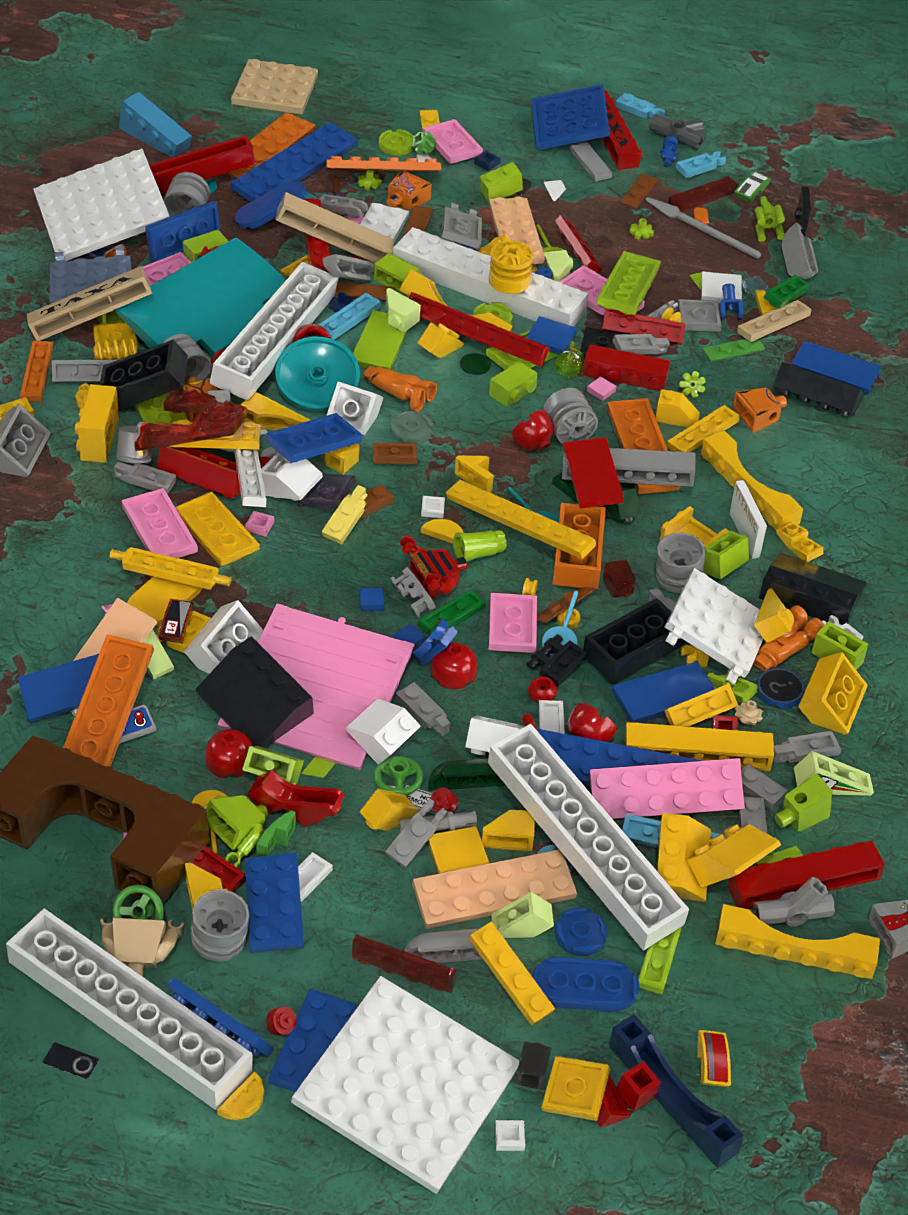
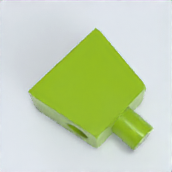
(806, 804)

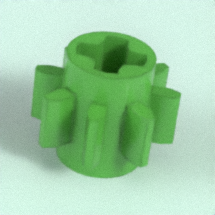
(423, 142)

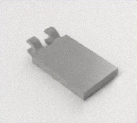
(461, 226)

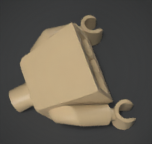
(139, 941)

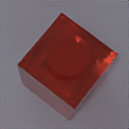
(619, 578)

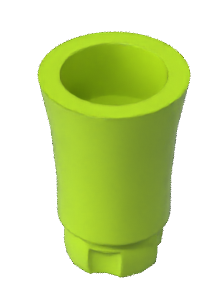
(478, 544)

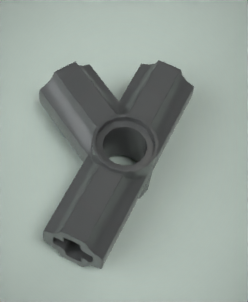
(686, 132)

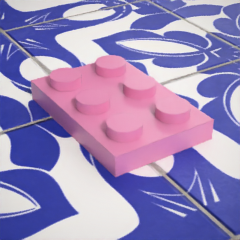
(454, 141)
(513, 622)

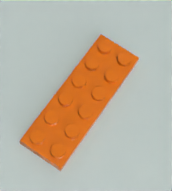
(276, 138)
(391, 164)
(639, 430)
(109, 699)

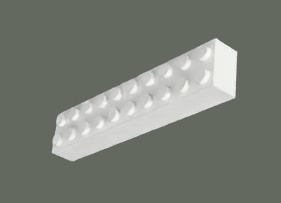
(468, 273)
(259, 345)
(588, 837)
(130, 1008)

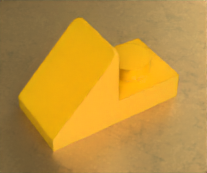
(475, 471)

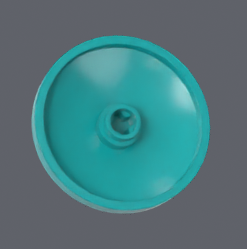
(310, 372)

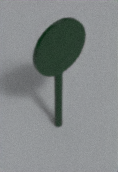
(475, 363)

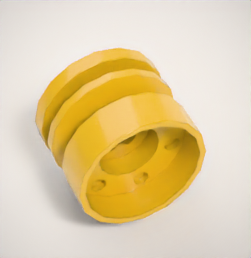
(510, 266)

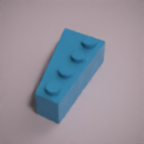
(153, 126)

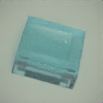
(752, 284)

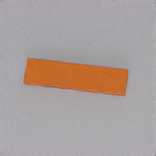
(37, 371)

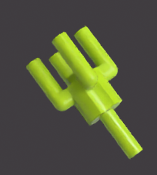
(768, 217)

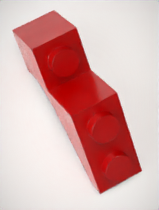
(308, 802)

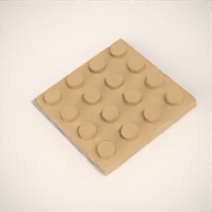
(275, 86)

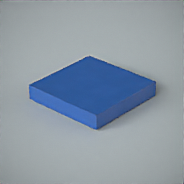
(552, 334)

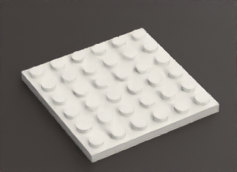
(101, 205)
(407, 1084)

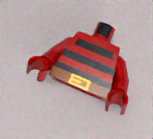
(433, 568)

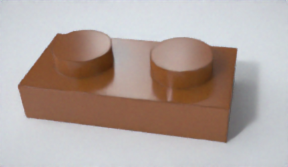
(394, 453)
(377, 499)

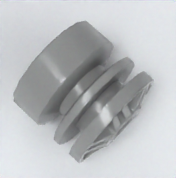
(185, 193)
(198, 362)
(571, 415)
(676, 560)
(219, 925)

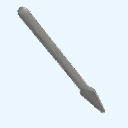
(674, 212)

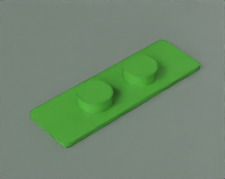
(733, 349)

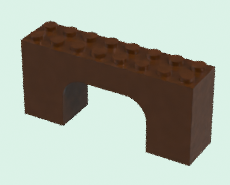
(56, 782)

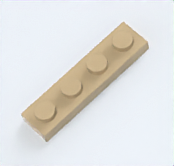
(774, 320)

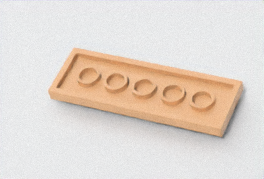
(516, 221)
(489, 887)

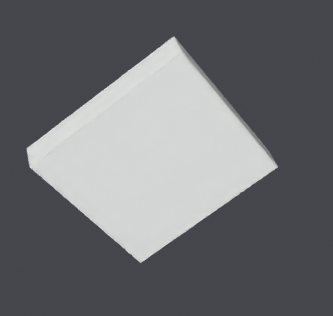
(712, 285)

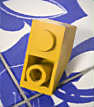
(440, 340)

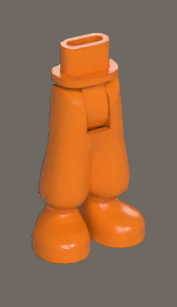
(402, 386)
(781, 648)

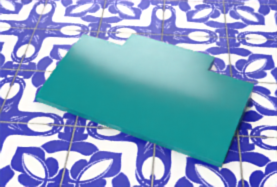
(205, 298)

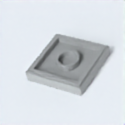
(700, 315)

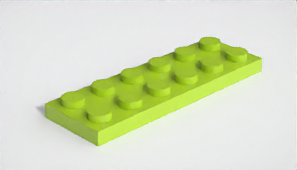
(628, 283)

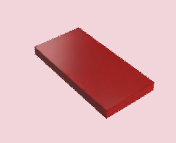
(593, 472)

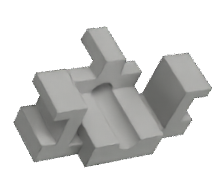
(409, 580)

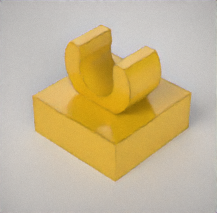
(695, 655)

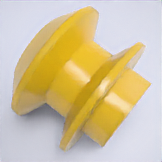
(671, 316)

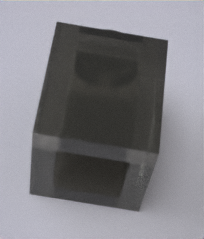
(533, 1065)

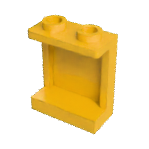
(685, 523)

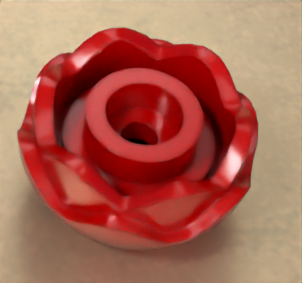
(542, 689)

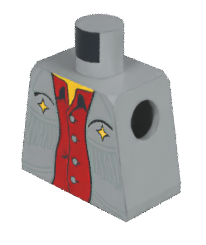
(891, 926)

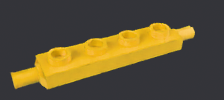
(170, 568)

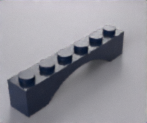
(705, 1126)

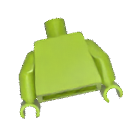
(237, 824)

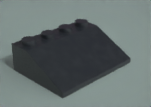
(813, 588)
(255, 694)

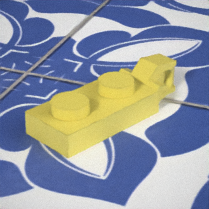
(346, 516)

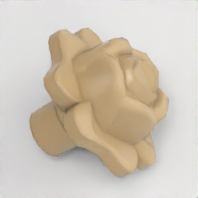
(748, 713)

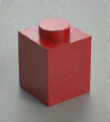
(638, 1086)

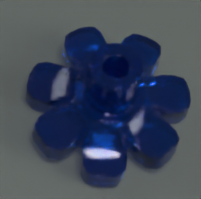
(339, 303)

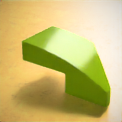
(742, 689)

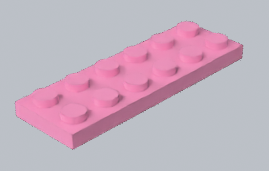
(669, 788)

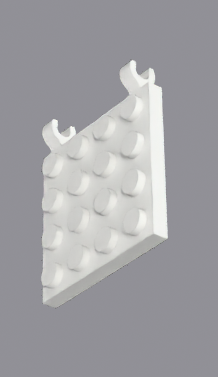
(716, 624)

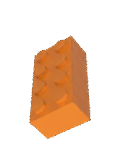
(570, 569)

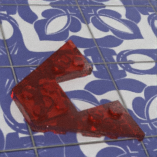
(213, 420)

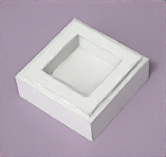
(433, 507)
(510, 1135)

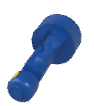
(668, 154)

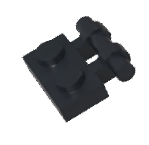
(562, 664)

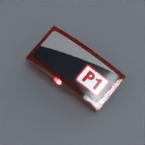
(176, 620)

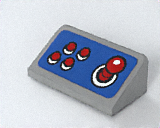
(138, 724)

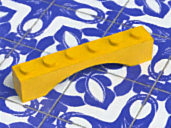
(425, 287)
(276, 416)
(774, 506)
(849, 954)

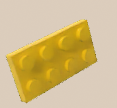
(245, 438)

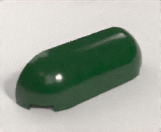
(463, 775)

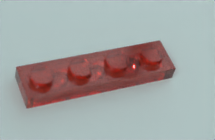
(703, 194)
(403, 963)

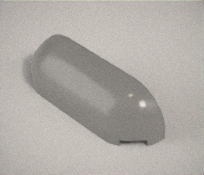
(799, 253)
(348, 267)
(444, 946)

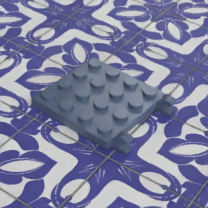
(77, 275)

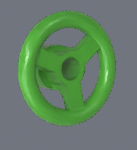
(398, 769)
(145, 903)

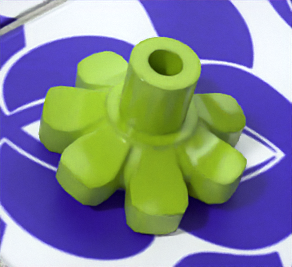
(369, 180)
(641, 229)
(697, 384)

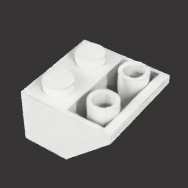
(289, 479)

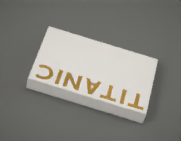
(748, 518)

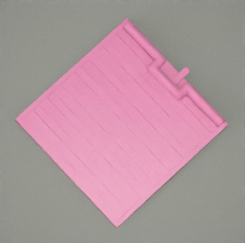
(341, 671)

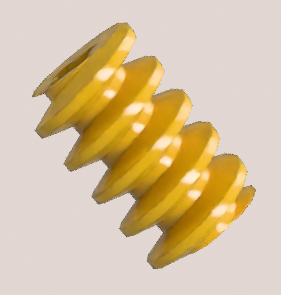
(114, 351)

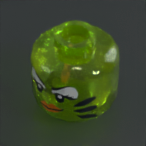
(570, 360)

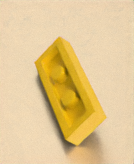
(702, 707)

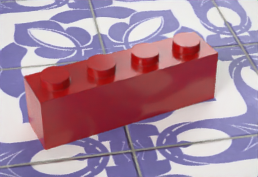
(626, 367)
(201, 469)

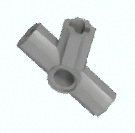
(797, 907)

